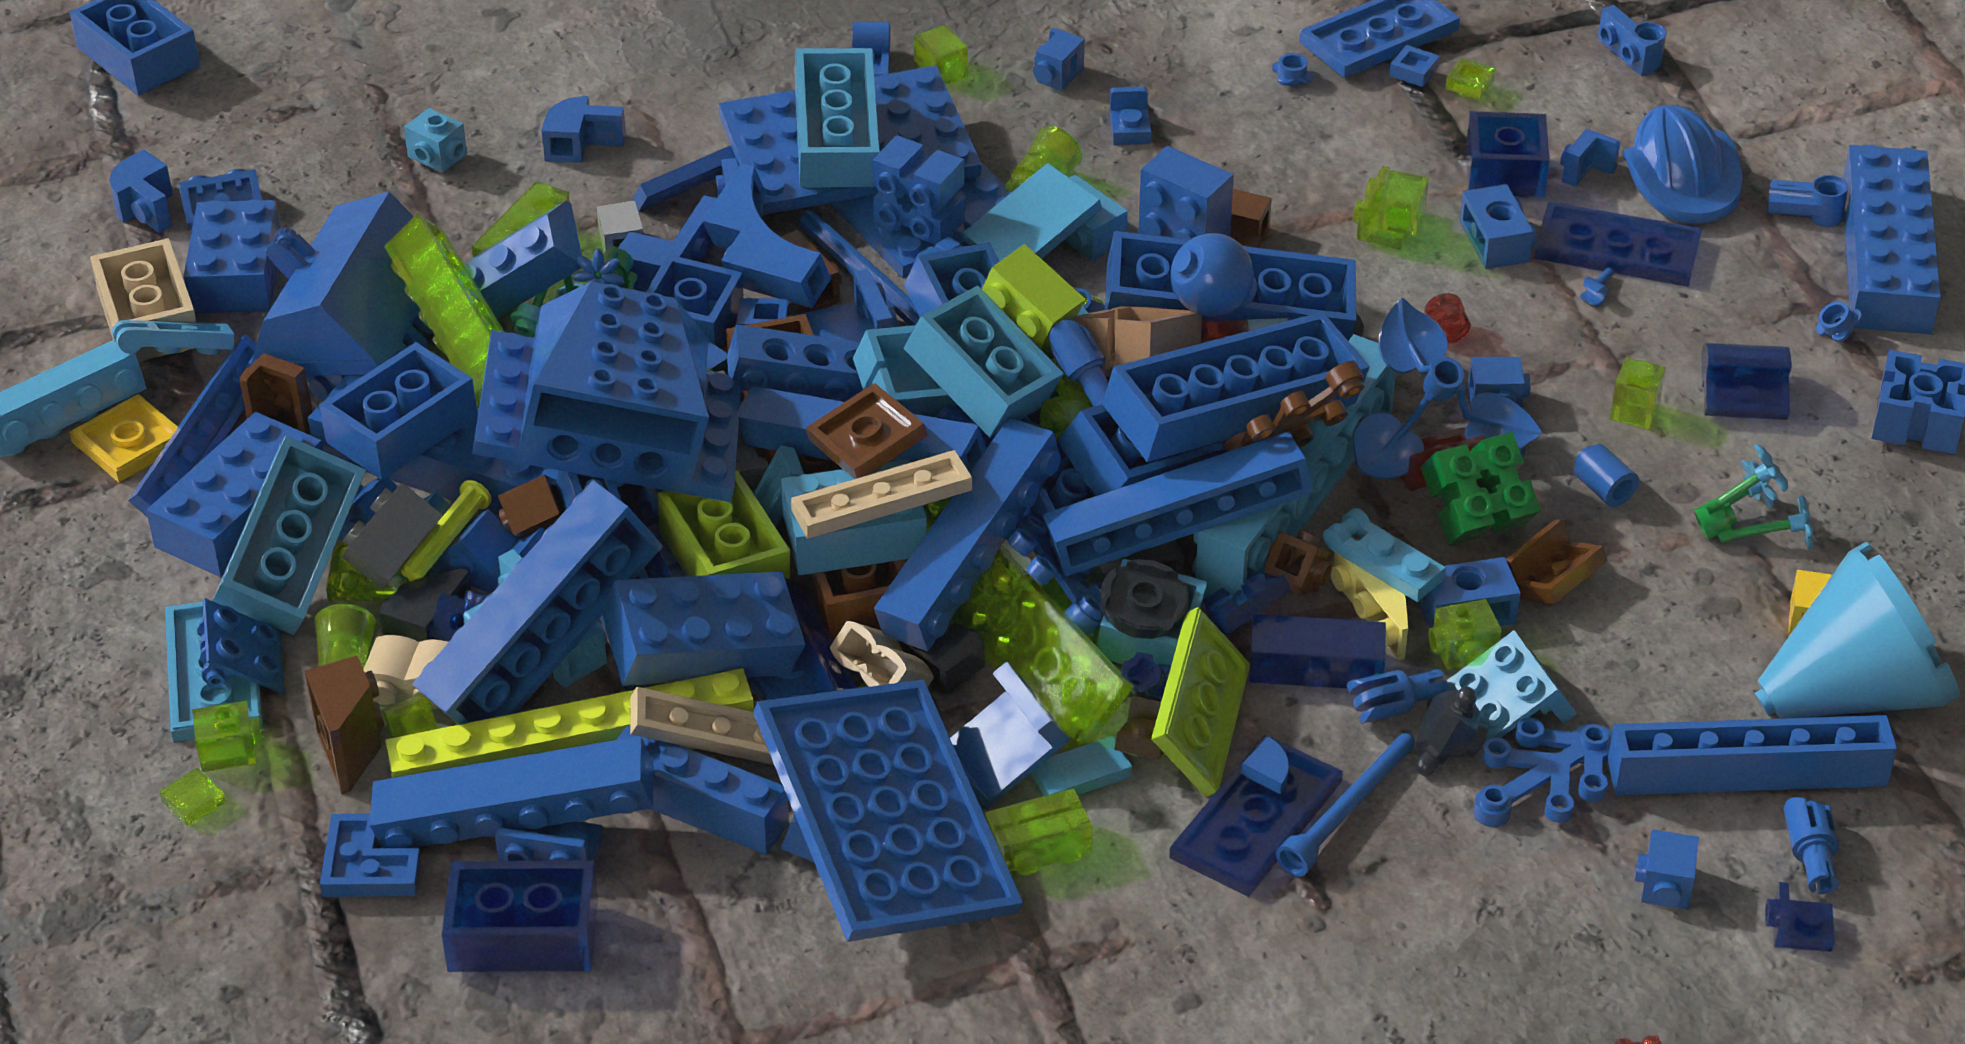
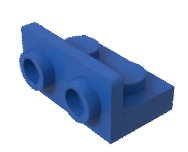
(233, 186)
(551, 843)

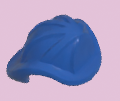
(1685, 166)

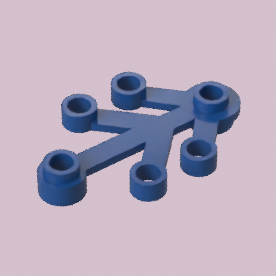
(1084, 611)
(1586, 745)

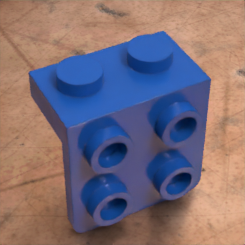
(854, 318)

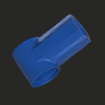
(1821, 200)

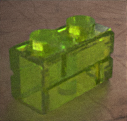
(1041, 832)

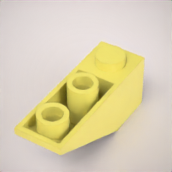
(1374, 601)

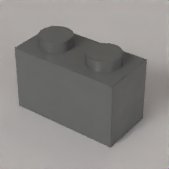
(390, 535)

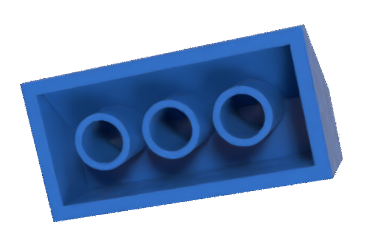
(527, 260)

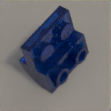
(1746, 380)

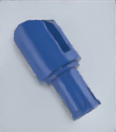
(1079, 358)
(1393, 693)
(1813, 841)

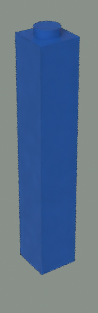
(781, 418)

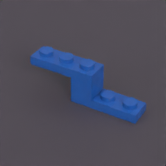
(650, 252)

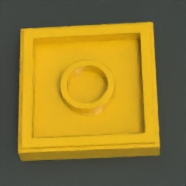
(125, 437)

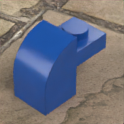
(577, 123)
(141, 190)

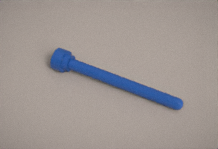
(1300, 852)

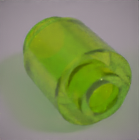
(1061, 410)

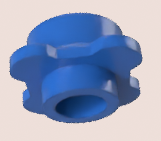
(1292, 70)
(1838, 321)

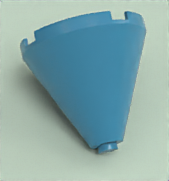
(1857, 650)

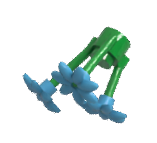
(1718, 516)

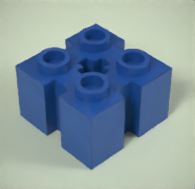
(918, 190)
(1921, 402)

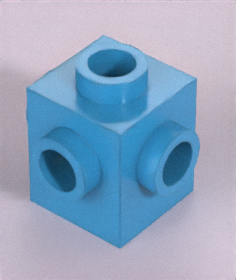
(435, 140)

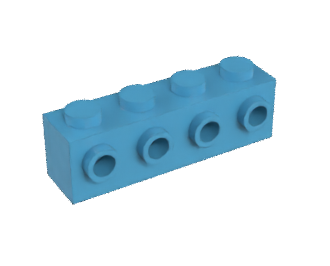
(67, 395)

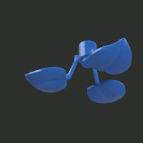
(1416, 341)

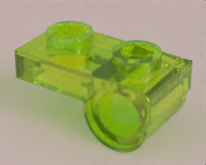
(349, 584)

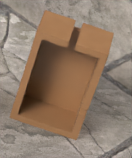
(1140, 332)

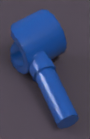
(1596, 290)

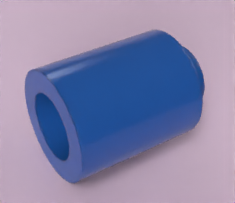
(1606, 475)

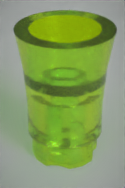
(1049, 146)
(344, 633)

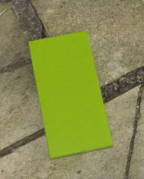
(1201, 702)

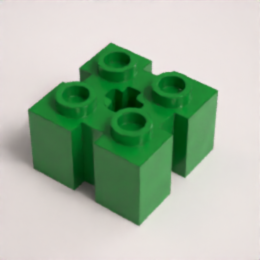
(1500, 500)

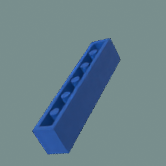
(1177, 503)
(968, 535)
(1751, 755)
(513, 794)

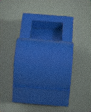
(874, 36)
(1636, 44)

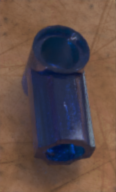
(1146, 675)

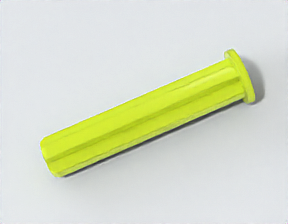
(472, 497)

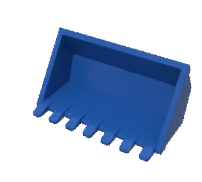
(342, 298)

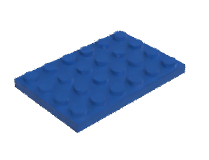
(907, 105)
(886, 809)

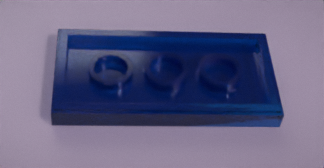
(1618, 242)
(1246, 822)

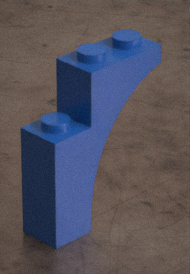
(767, 260)

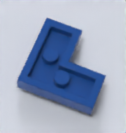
(359, 868)

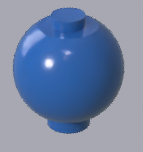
(1213, 275)

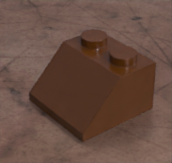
(346, 717)

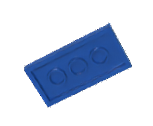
(1377, 32)

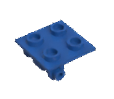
(239, 647)

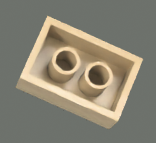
(142, 286)

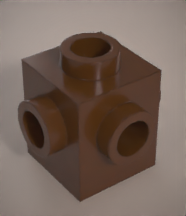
(1286, 559)

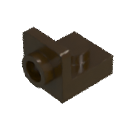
(1138, 730)

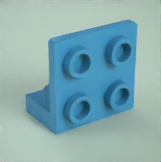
(1511, 686)

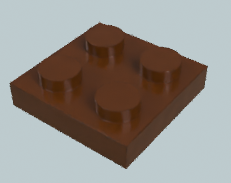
(866, 431)

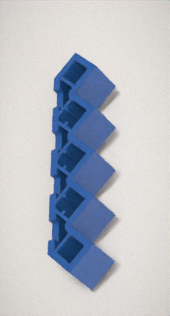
(473, 548)

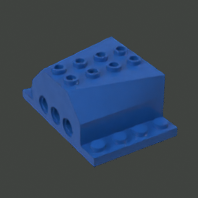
(612, 395)

